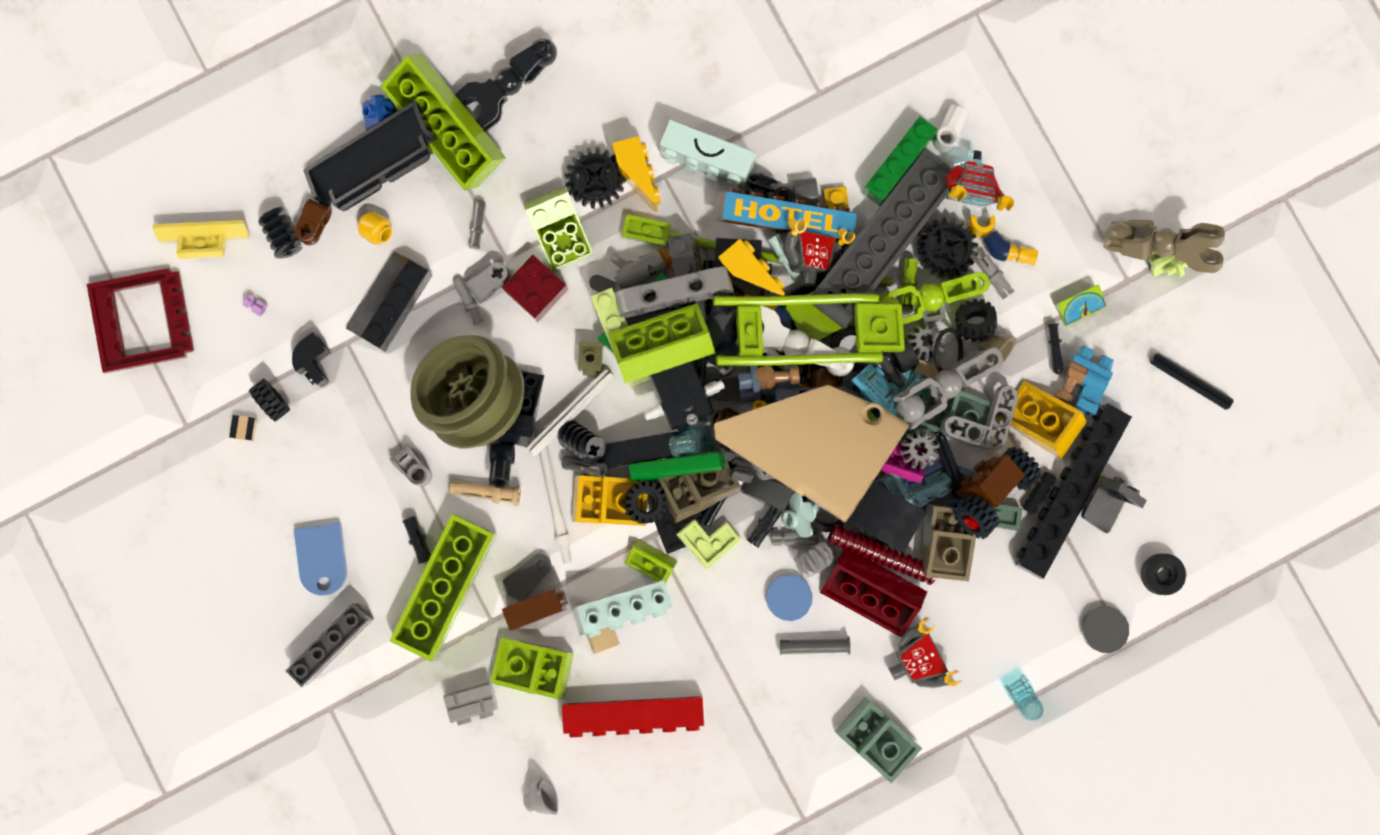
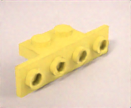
(201, 238)

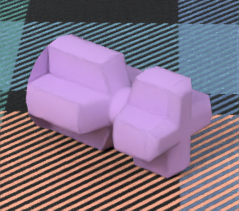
(257, 307)

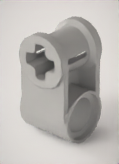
(484, 283)
(409, 463)

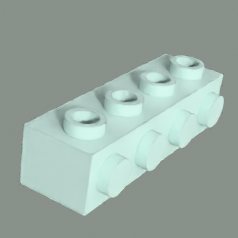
(622, 608)

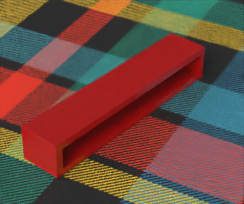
(633, 715)

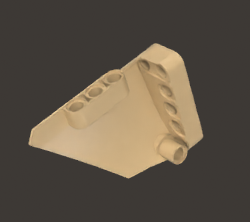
(817, 444)

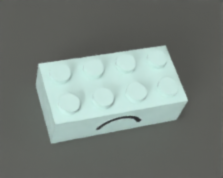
(707, 154)

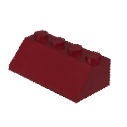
(874, 592)

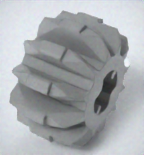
(917, 342)
(926, 445)
(814, 559)

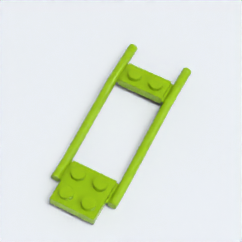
(876, 325)

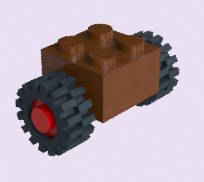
(990, 486)

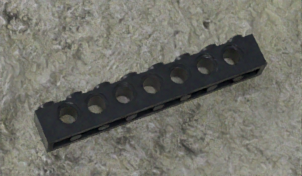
(1117, 423)

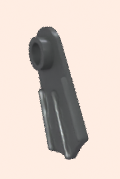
(527, 577)

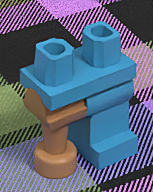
(1092, 378)

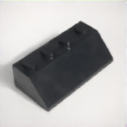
(389, 301)

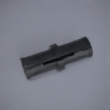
(764, 526)
(417, 539)

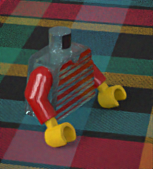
(976, 184)

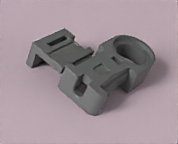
(743, 469)

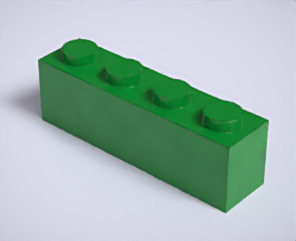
(899, 161)

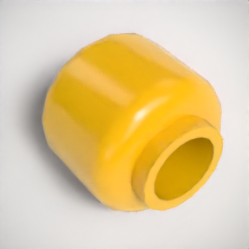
(374, 228)

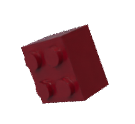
(535, 288)

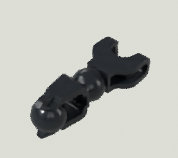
(508, 81)

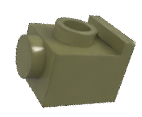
(590, 348)

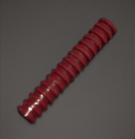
(879, 553)

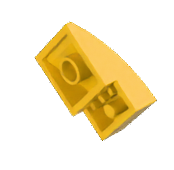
(602, 502)

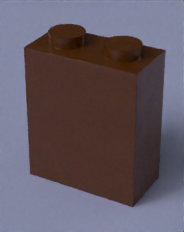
(535, 608)

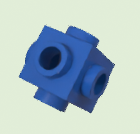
(377, 110)

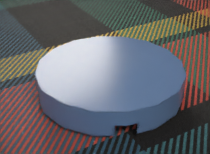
(789, 597)

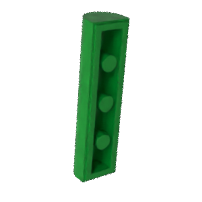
(677, 466)

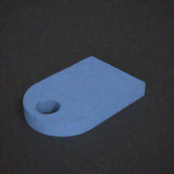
(321, 555)

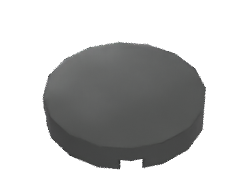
(1105, 629)

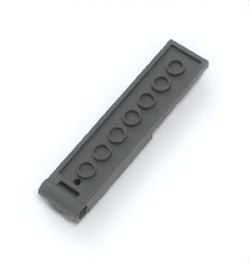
(885, 235)

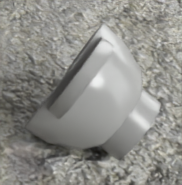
(541, 797)

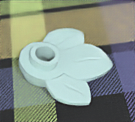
(799, 516)

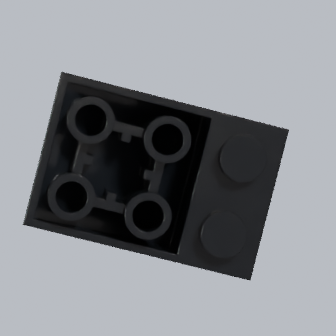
(522, 429)

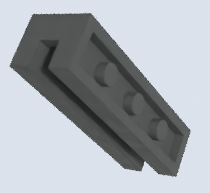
(329, 645)

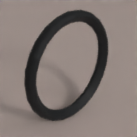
(937, 343)

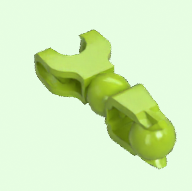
(932, 296)

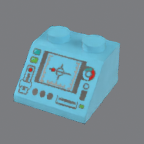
(874, 388)

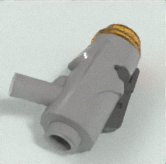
(643, 270)

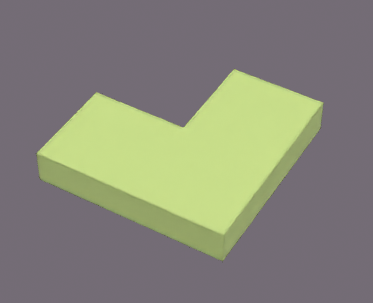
(708, 548)

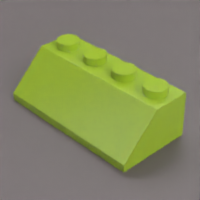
(661, 343)

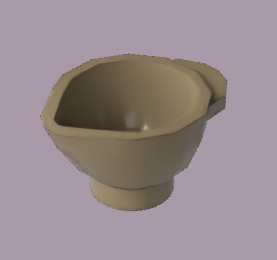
(1001, 342)

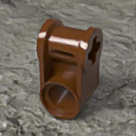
(313, 219)

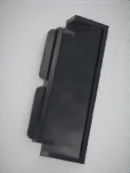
(372, 159)

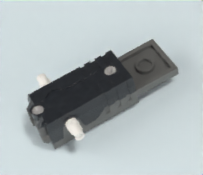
(679, 389)

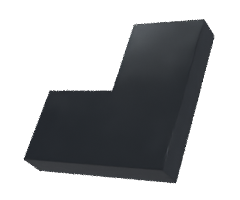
(668, 529)

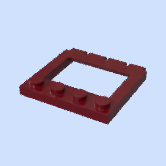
(108, 328)

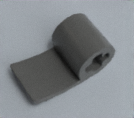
(806, 190)

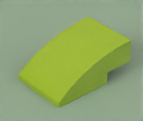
(814, 322)
(532, 668)

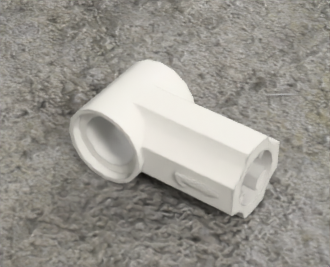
(950, 127)

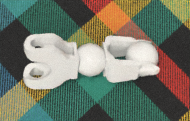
(798, 343)

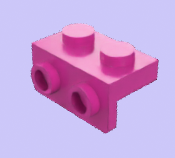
(896, 466)

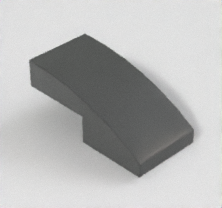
(769, 492)

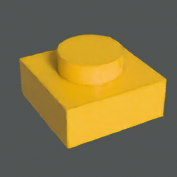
(836, 197)

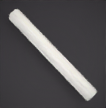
(570, 412)

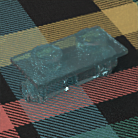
(938, 486)

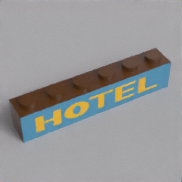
(776, 213)

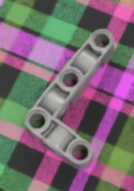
(674, 292)

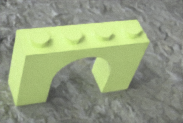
(608, 313)

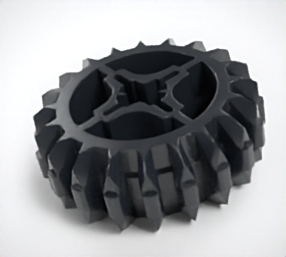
(589, 186)
(943, 238)

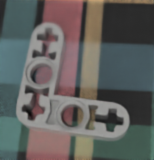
(985, 431)

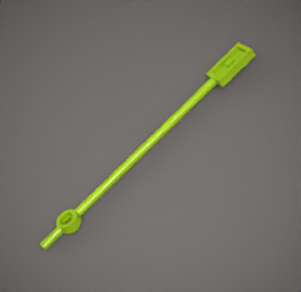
(657, 232)

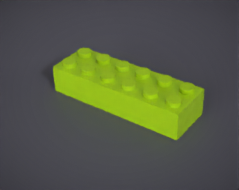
(461, 141)
(443, 588)

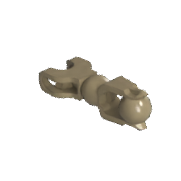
(1188, 245)

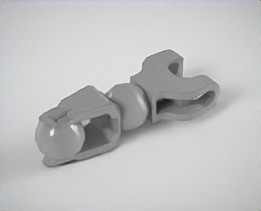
(944, 386)

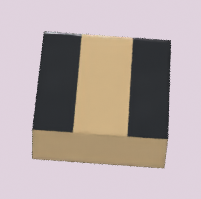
(243, 427)

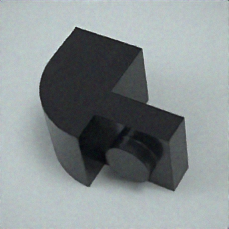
(307, 355)

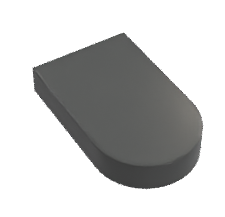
(599, 283)

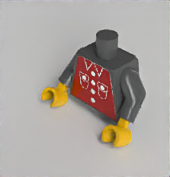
(813, 252)
(921, 659)

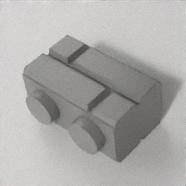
(470, 703)

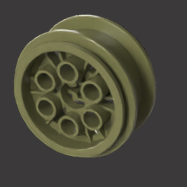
(451, 400)

